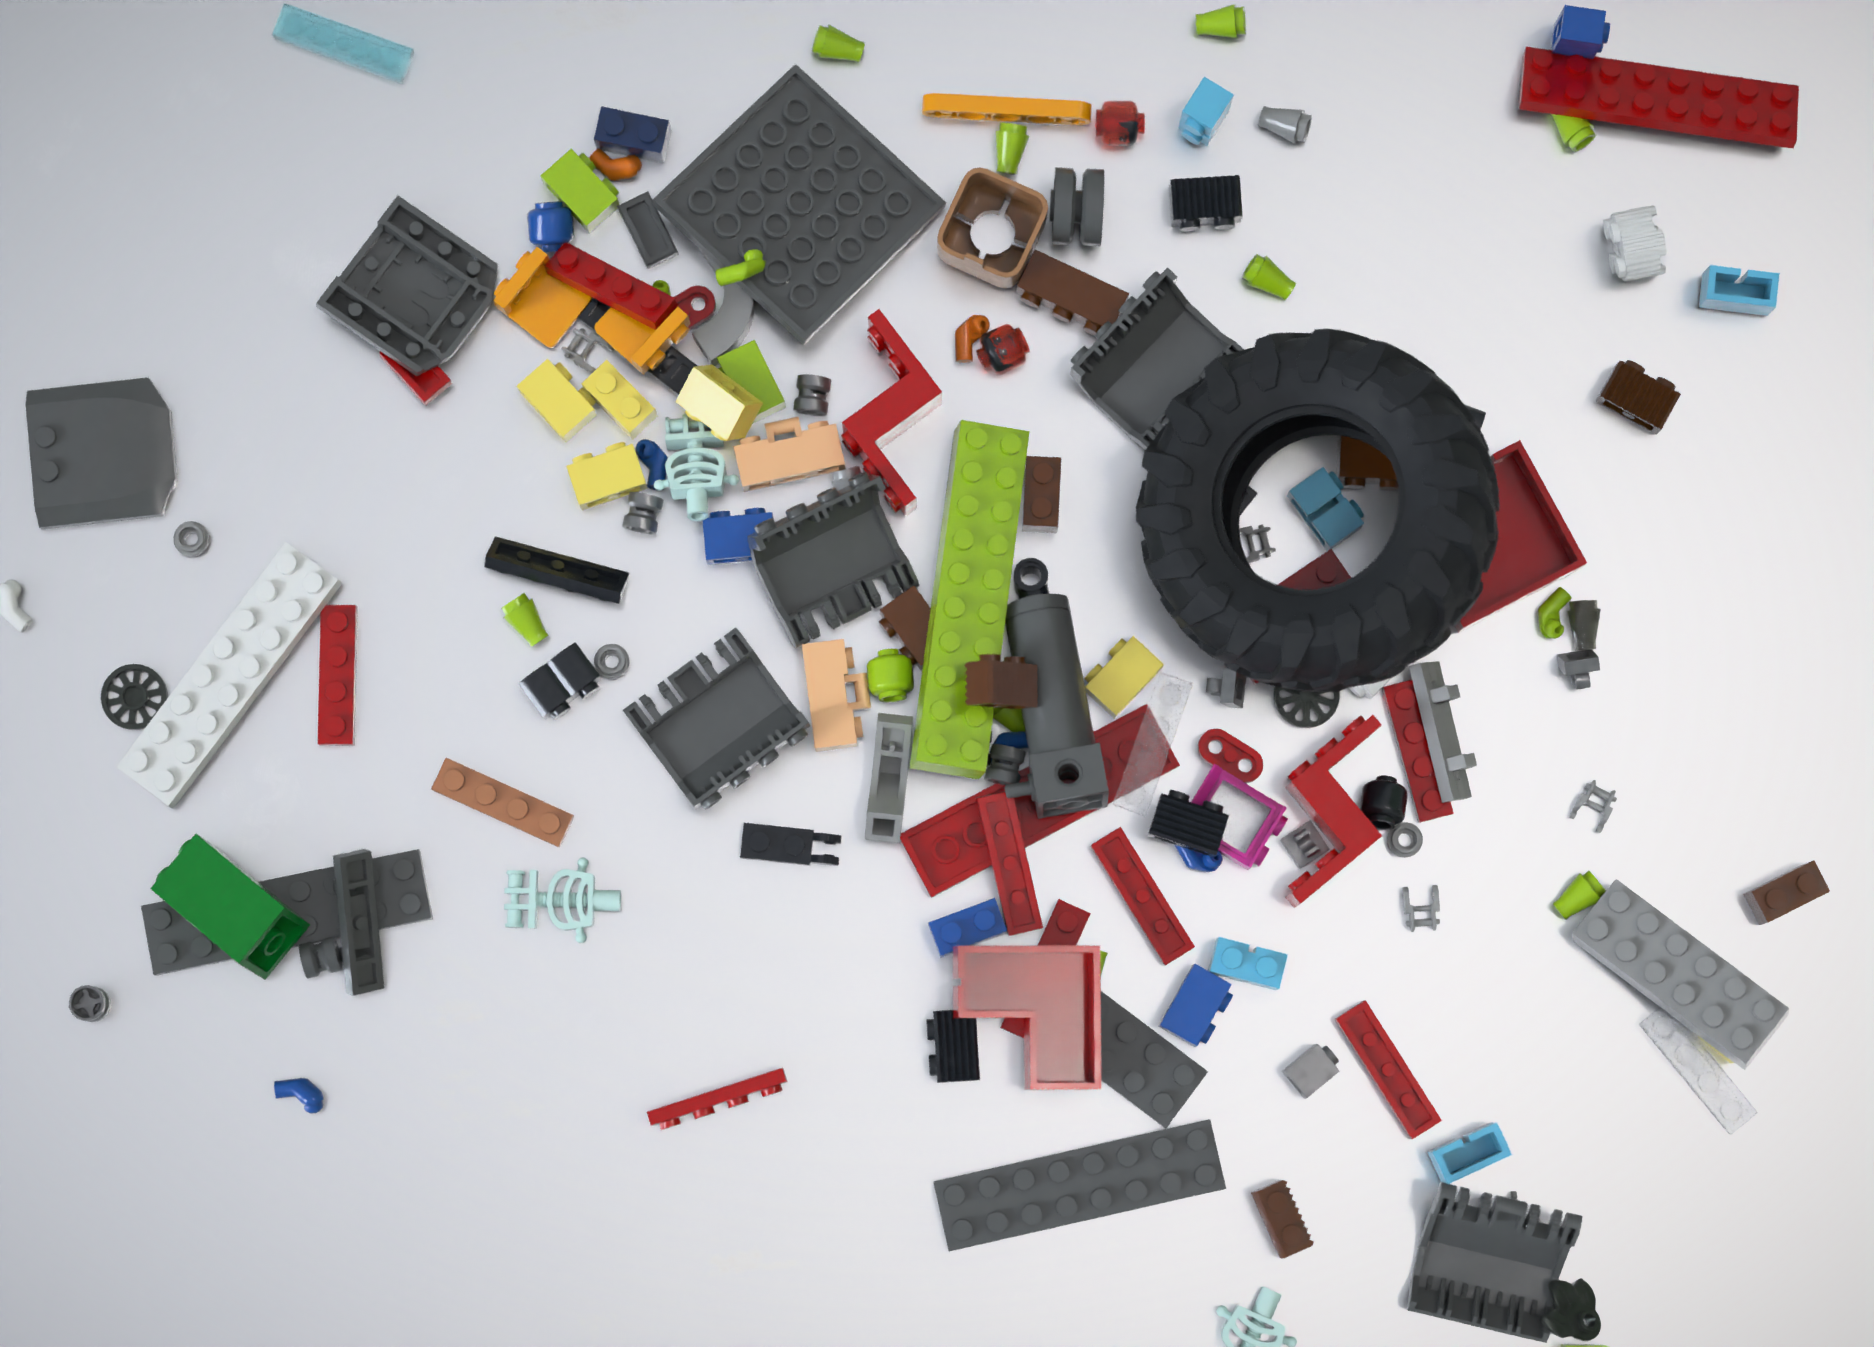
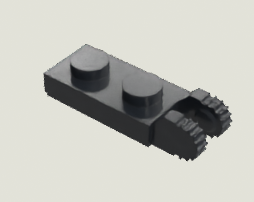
(785, 845)

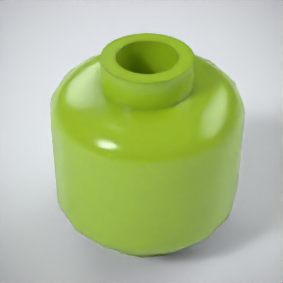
(890, 676)

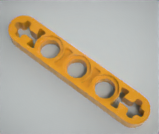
(1006, 109)

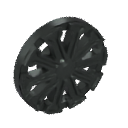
(132, 695)
(1305, 700)

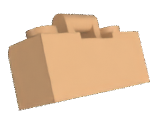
(791, 459)
(826, 677)

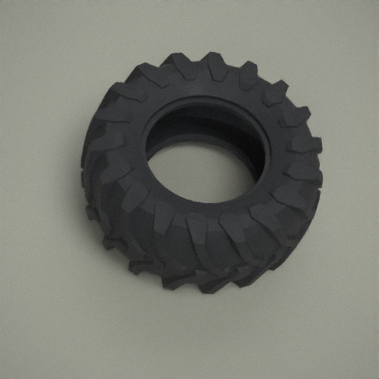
(1245, 414)

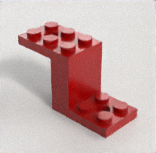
(891, 412)
(1332, 809)

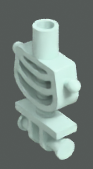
(695, 470)
(594, 900)
(1261, 1314)

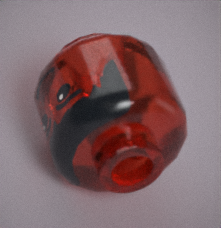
(1119, 123)
(1003, 349)

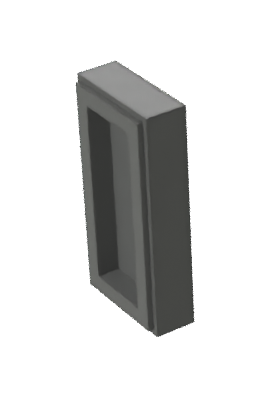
(647, 230)

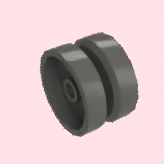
(1077, 206)

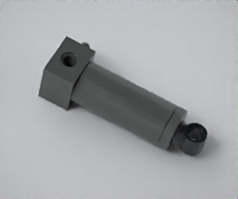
(1061, 726)

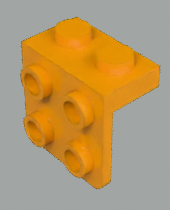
(539, 301)
(639, 343)

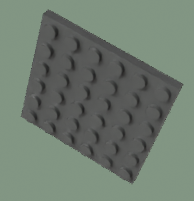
(807, 194)

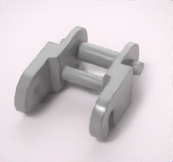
(592, 340)
(1249, 532)
(1605, 810)
(1433, 908)

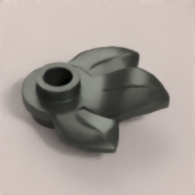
(1571, 1306)

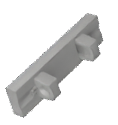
(1440, 731)

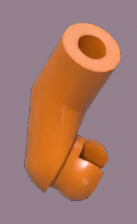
(618, 168)
(967, 334)

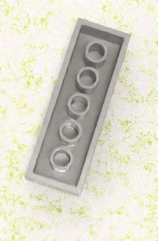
(1680, 974)

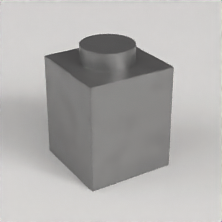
(1312, 1070)

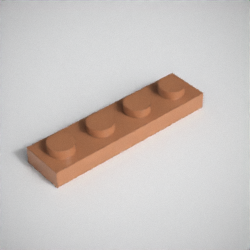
(502, 802)

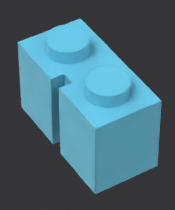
(1205, 112)
(1753, 295)
(1326, 509)
(1259, 968)
(1461, 1159)

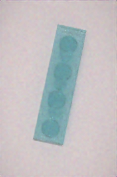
(343, 43)

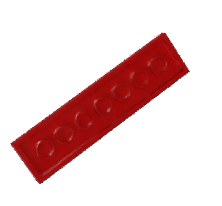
(1660, 97)
(954, 843)

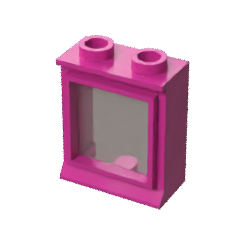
(1250, 814)

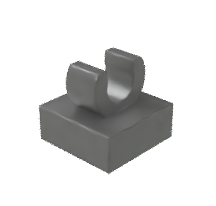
(1578, 665)
(1229, 688)
(1304, 844)

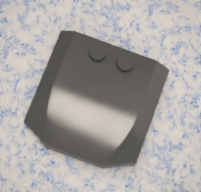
(412, 289)
(100, 452)

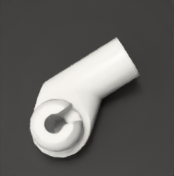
(8, 605)

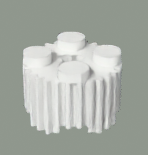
(1635, 243)

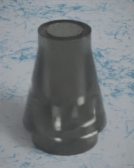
(1584, 623)

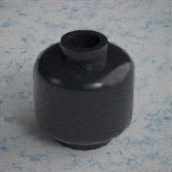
(1384, 802)

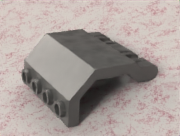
(1148, 357)
(827, 555)
(721, 723)
(1490, 1263)

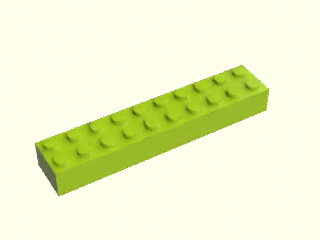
(969, 595)

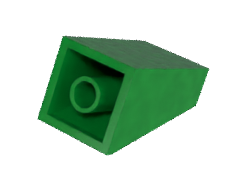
(229, 906)

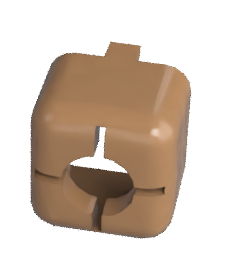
(983, 194)

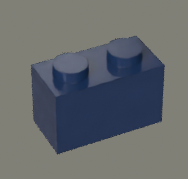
(632, 134)

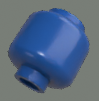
(550, 225)

